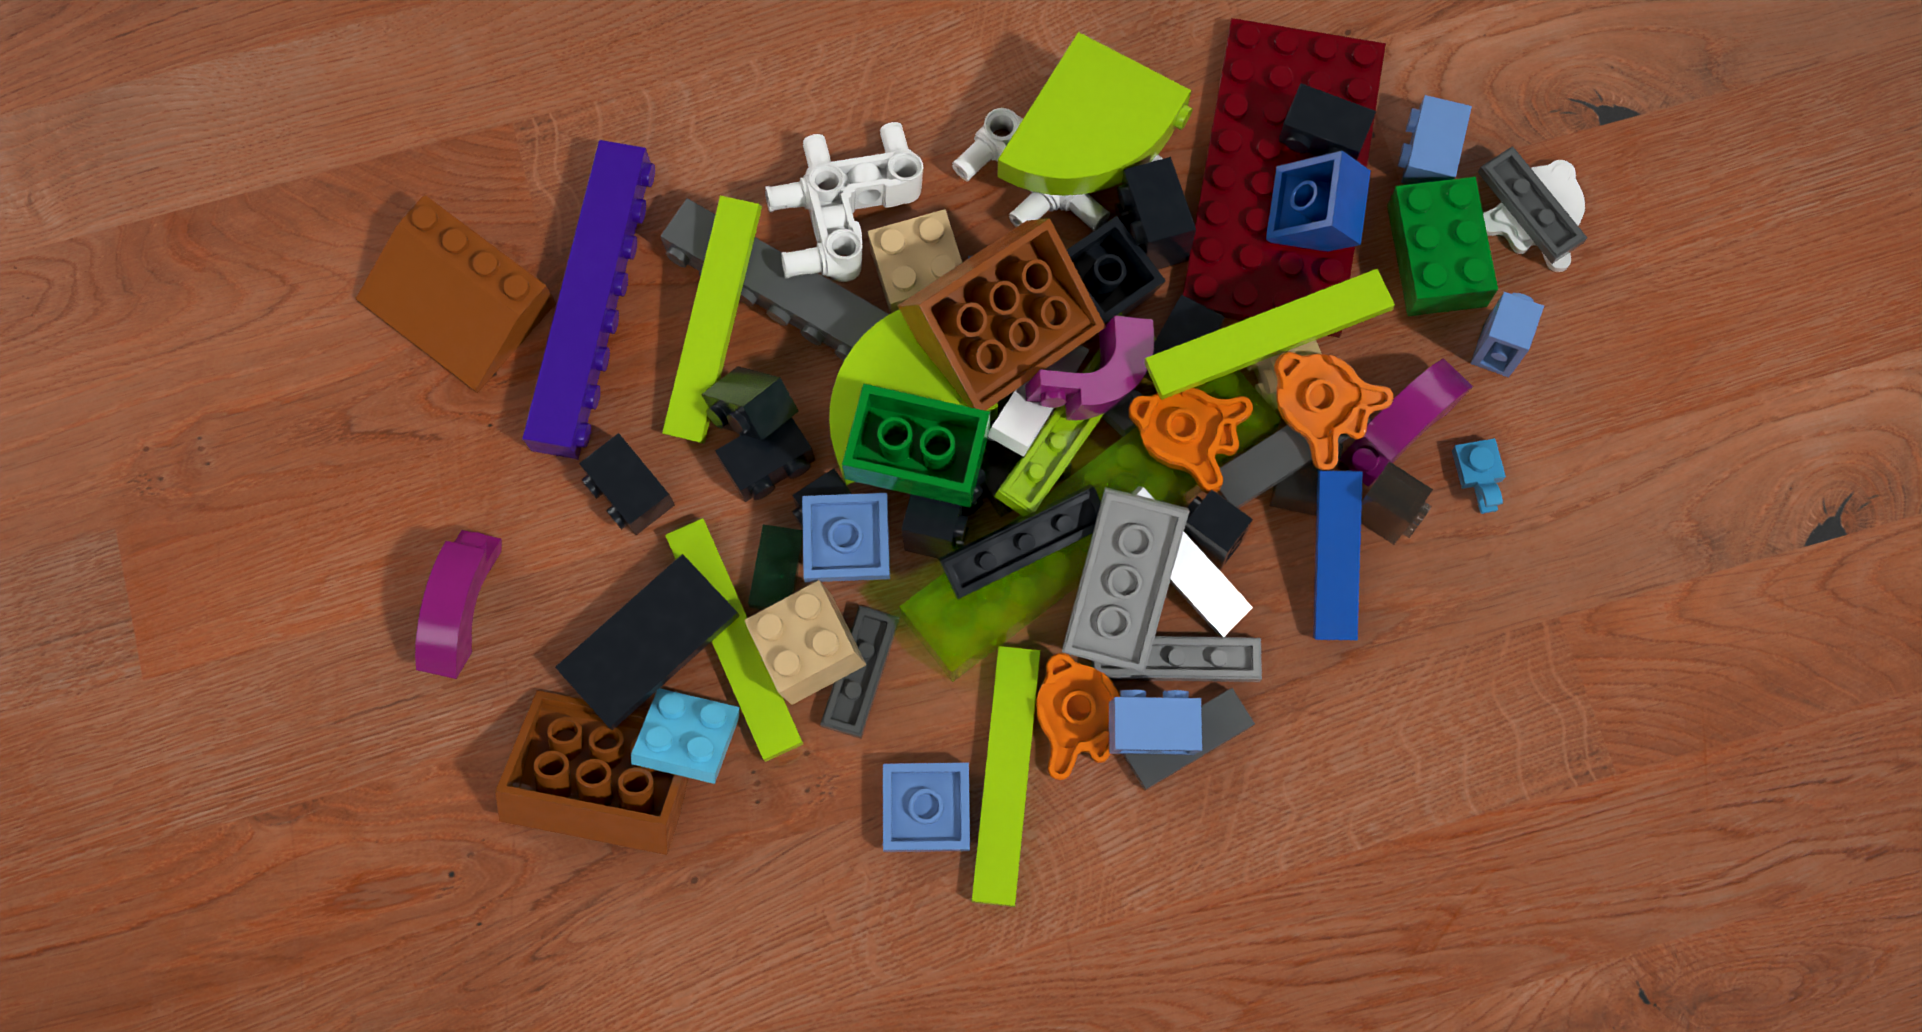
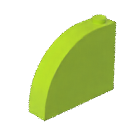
(1093, 123)
(886, 359)

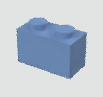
(1435, 142)
(1507, 333)
(1155, 724)

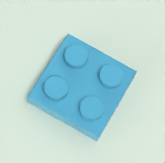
(685, 735)

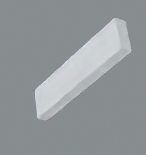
(1023, 419)

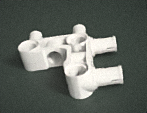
(990, 147)
(834, 192)

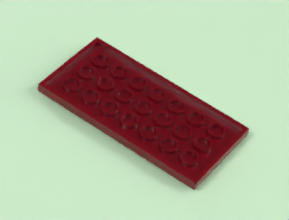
(1230, 259)

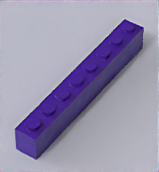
(589, 301)

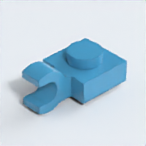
(1481, 468)

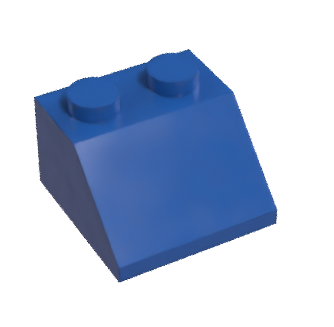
(1319, 203)

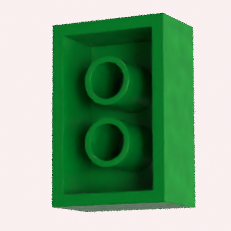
(1442, 246)
(916, 445)

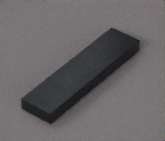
(1021, 542)

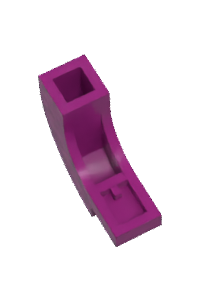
(1121, 368)
(1406, 419)
(450, 602)

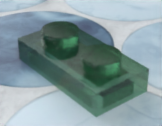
(775, 566)

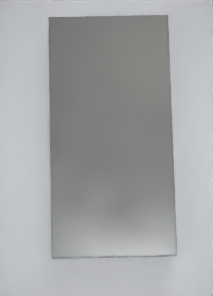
(1125, 580)

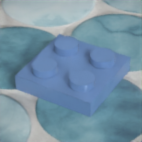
(845, 537)
(926, 807)

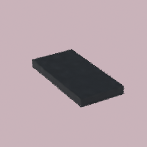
(647, 641)

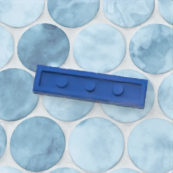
(1337, 555)

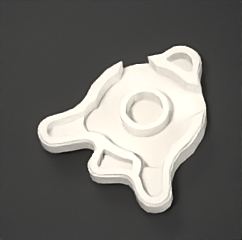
(1562, 183)

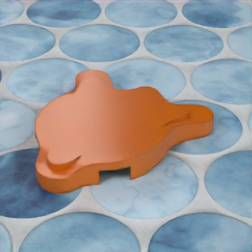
(1325, 399)
(1190, 431)
(1074, 713)

